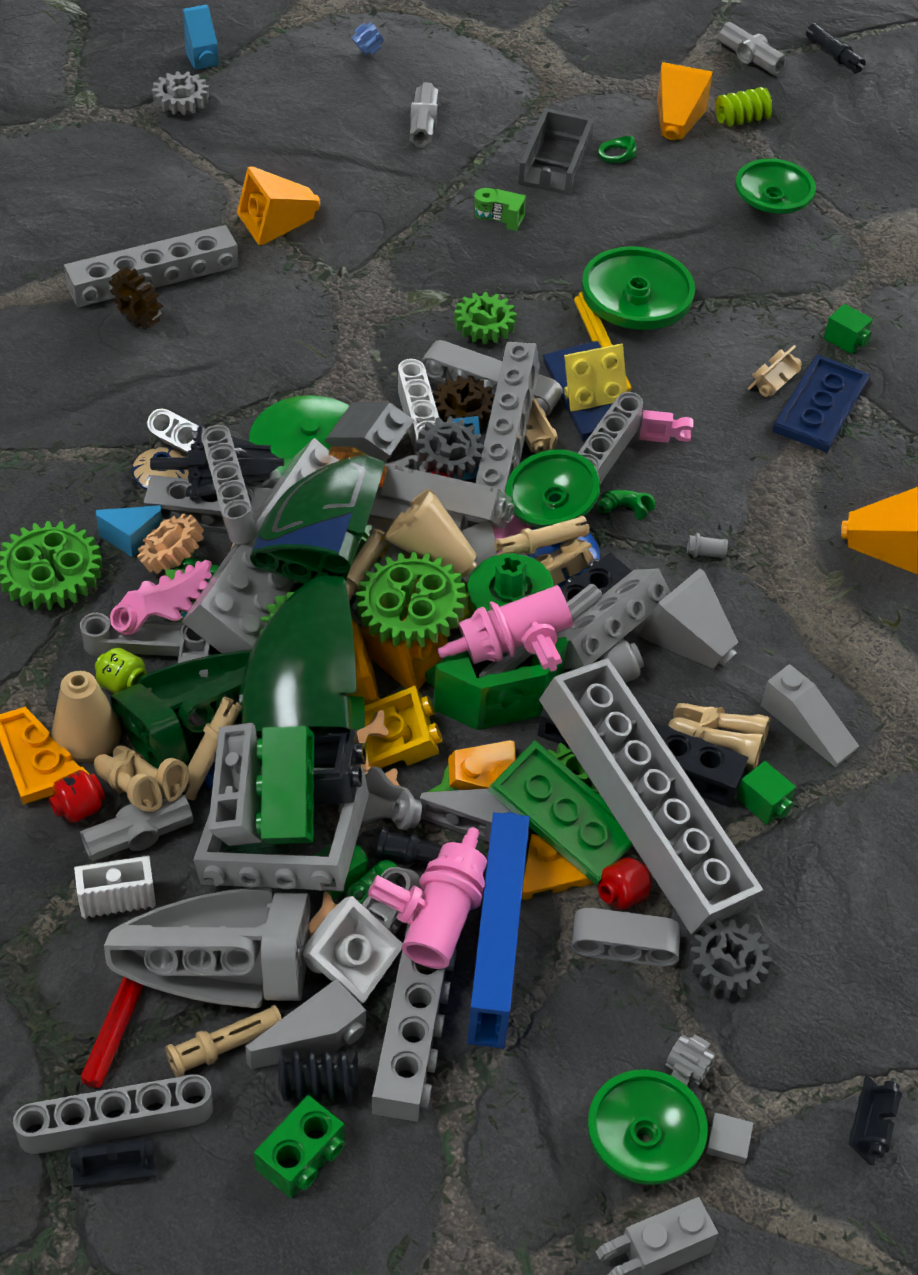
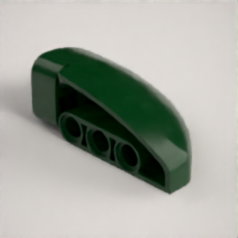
(303, 663)

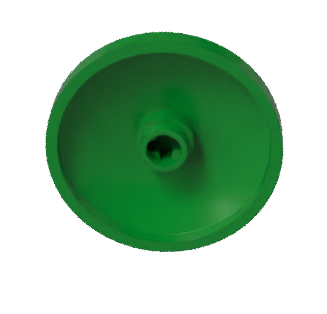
(638, 288)
(294, 423)

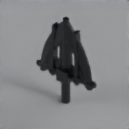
(254, 462)

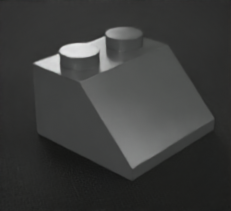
(370, 428)

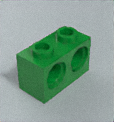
(291, 1142)

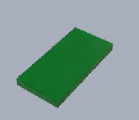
(562, 810)

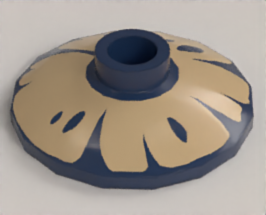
(141, 467)

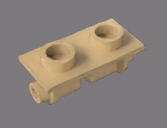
(768, 377)
(540, 434)
(572, 556)

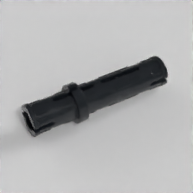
(842, 53)

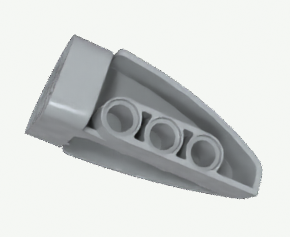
(218, 947)

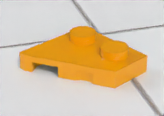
(480, 765)
(549, 870)

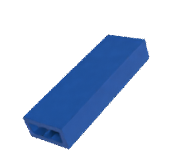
(498, 931)

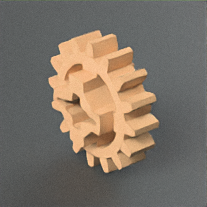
(170, 543)

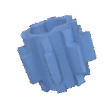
(368, 38)

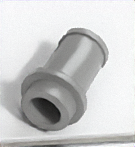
(706, 546)

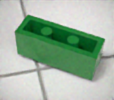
(286, 785)

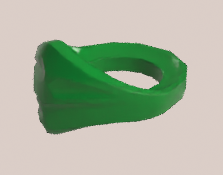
(623, 142)

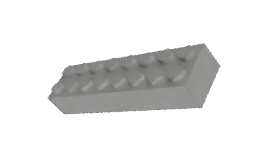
(238, 592)
(650, 795)

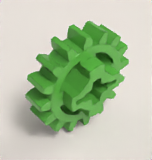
(485, 317)

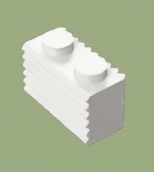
(115, 886)

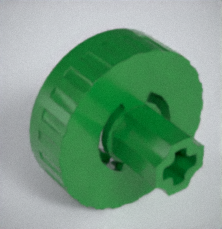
(514, 578)

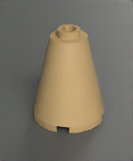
(431, 530)
(85, 718)

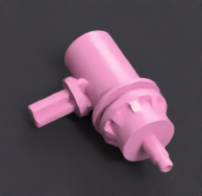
(524, 622)
(437, 914)

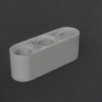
(626, 937)

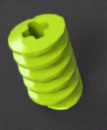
(743, 106)

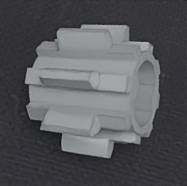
(690, 1059)

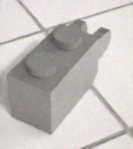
(663, 1241)

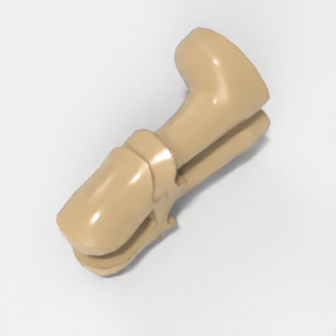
(706, 721)
(140, 780)

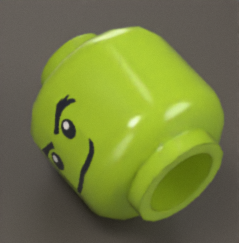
(118, 670)

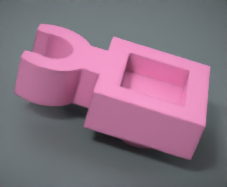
(661, 426)

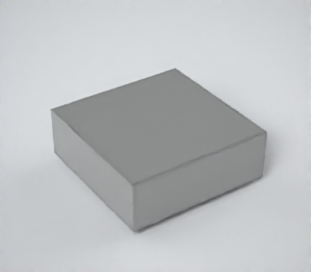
(729, 1138)

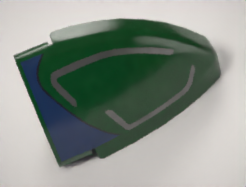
(319, 521)

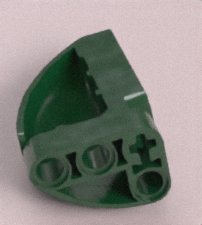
(173, 704)

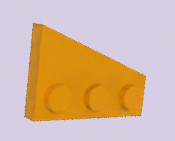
(33, 755)

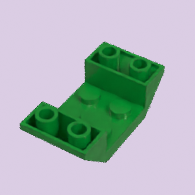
(495, 697)

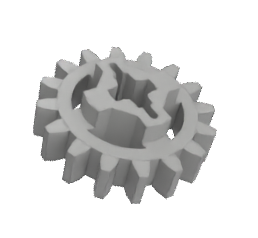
(180, 93)

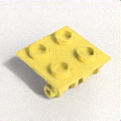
(595, 377)

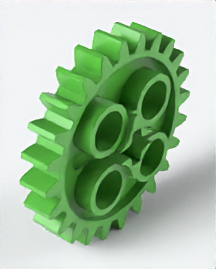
(63, 550)
(430, 611)

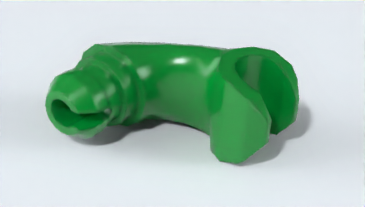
(623, 498)
(360, 888)

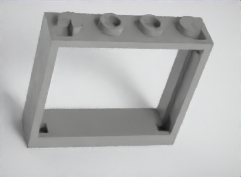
(285, 870)

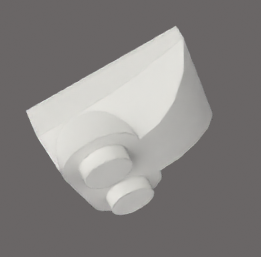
(352, 948)

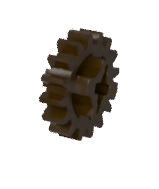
(136, 298)
(464, 400)

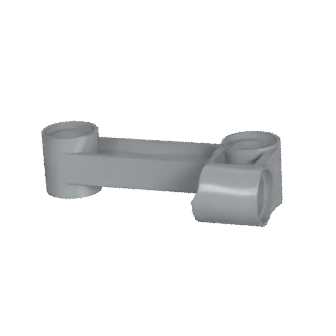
(151, 639)

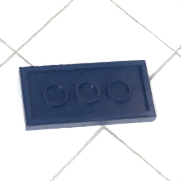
(821, 403)
(585, 419)

